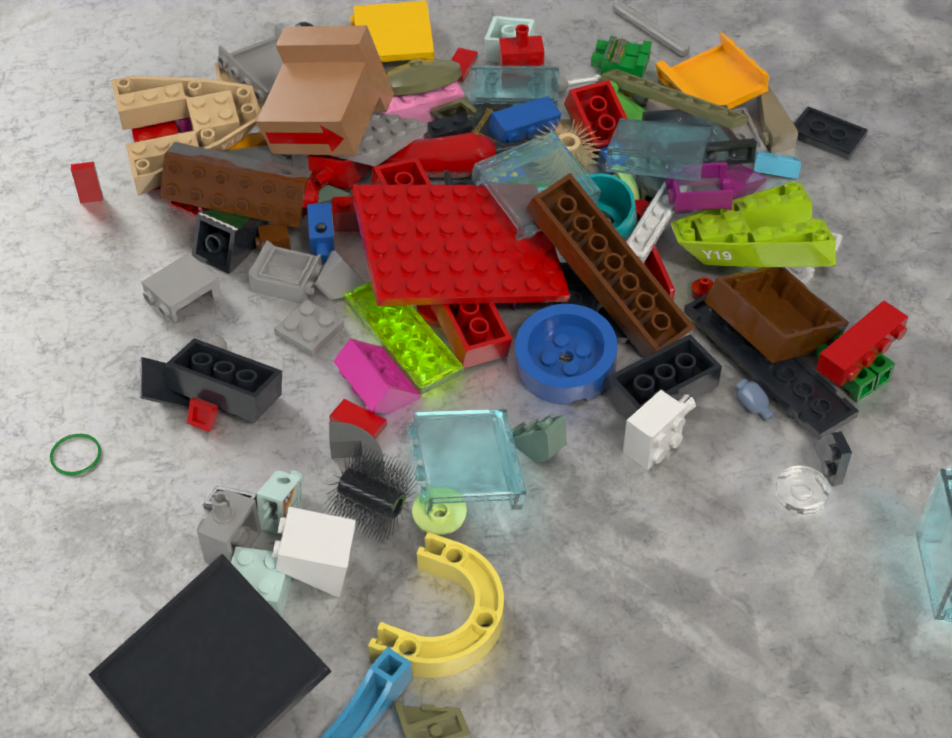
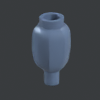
(753, 398)

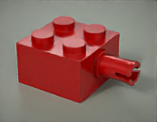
(522, 49)
(336, 171)

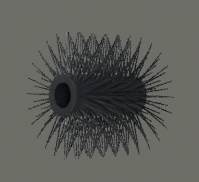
(371, 492)

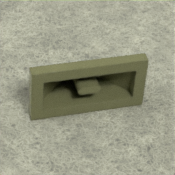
(454, 107)

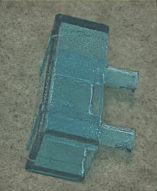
(514, 84)

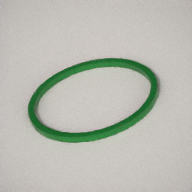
(83, 470)

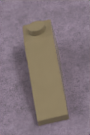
(776, 127)

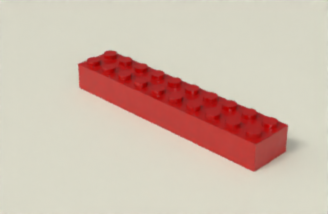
(471, 329)

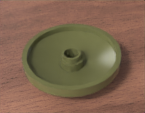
(423, 75)

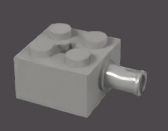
(229, 525)

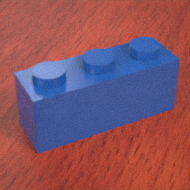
(524, 120)

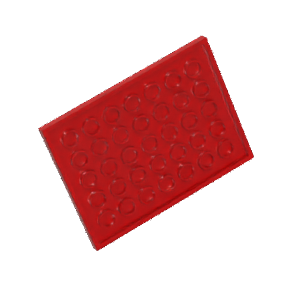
(451, 248)

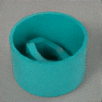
(617, 203)

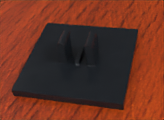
(154, 385)

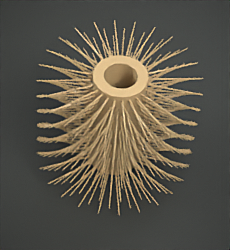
(573, 142)

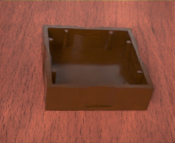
(775, 312)

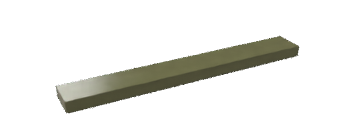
(676, 99)

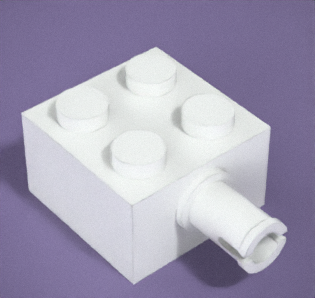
(656, 428)

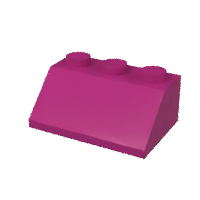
(375, 377)

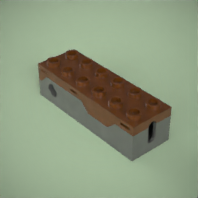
(237, 184)

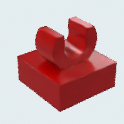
(202, 414)

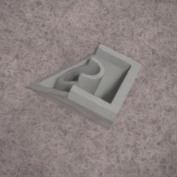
(338, 277)

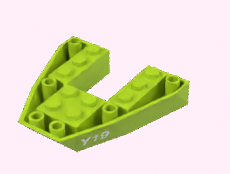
(760, 231)

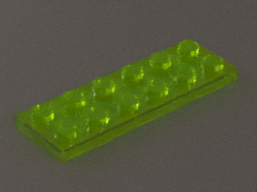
(406, 340)

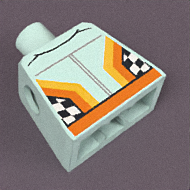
(275, 498)

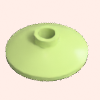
(453, 517)

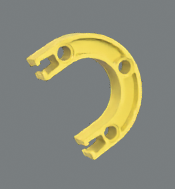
(469, 643)

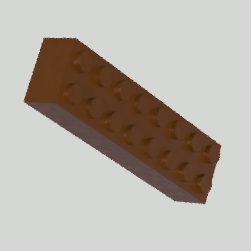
(608, 266)

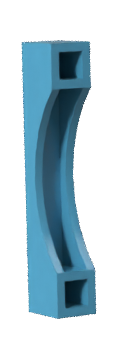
(375, 695)

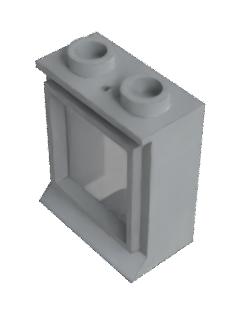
(285, 273)

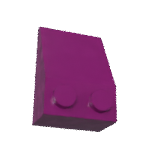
(743, 180)

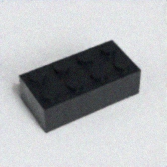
(675, 369)
(224, 379)

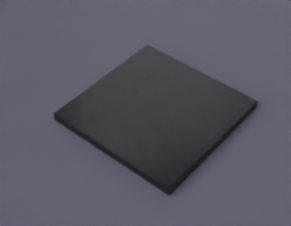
(210, 663)

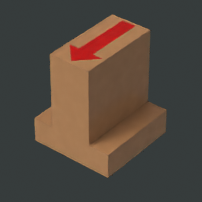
(324, 91)

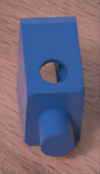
(321, 239)

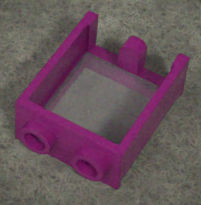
(709, 193)

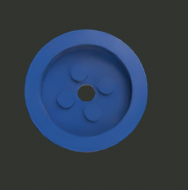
(559, 332)

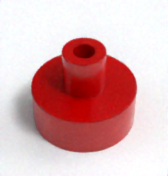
(701, 287)

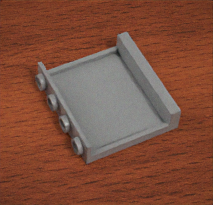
(255, 64)

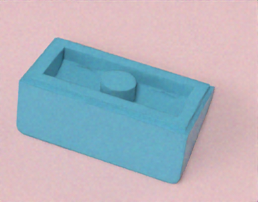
(776, 164)

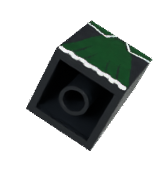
(224, 238)

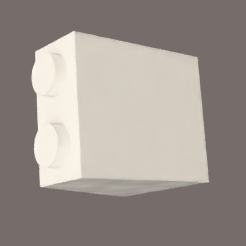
(314, 548)

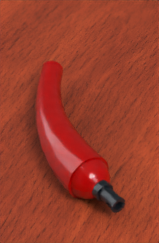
(451, 153)

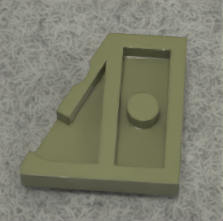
(431, 721)

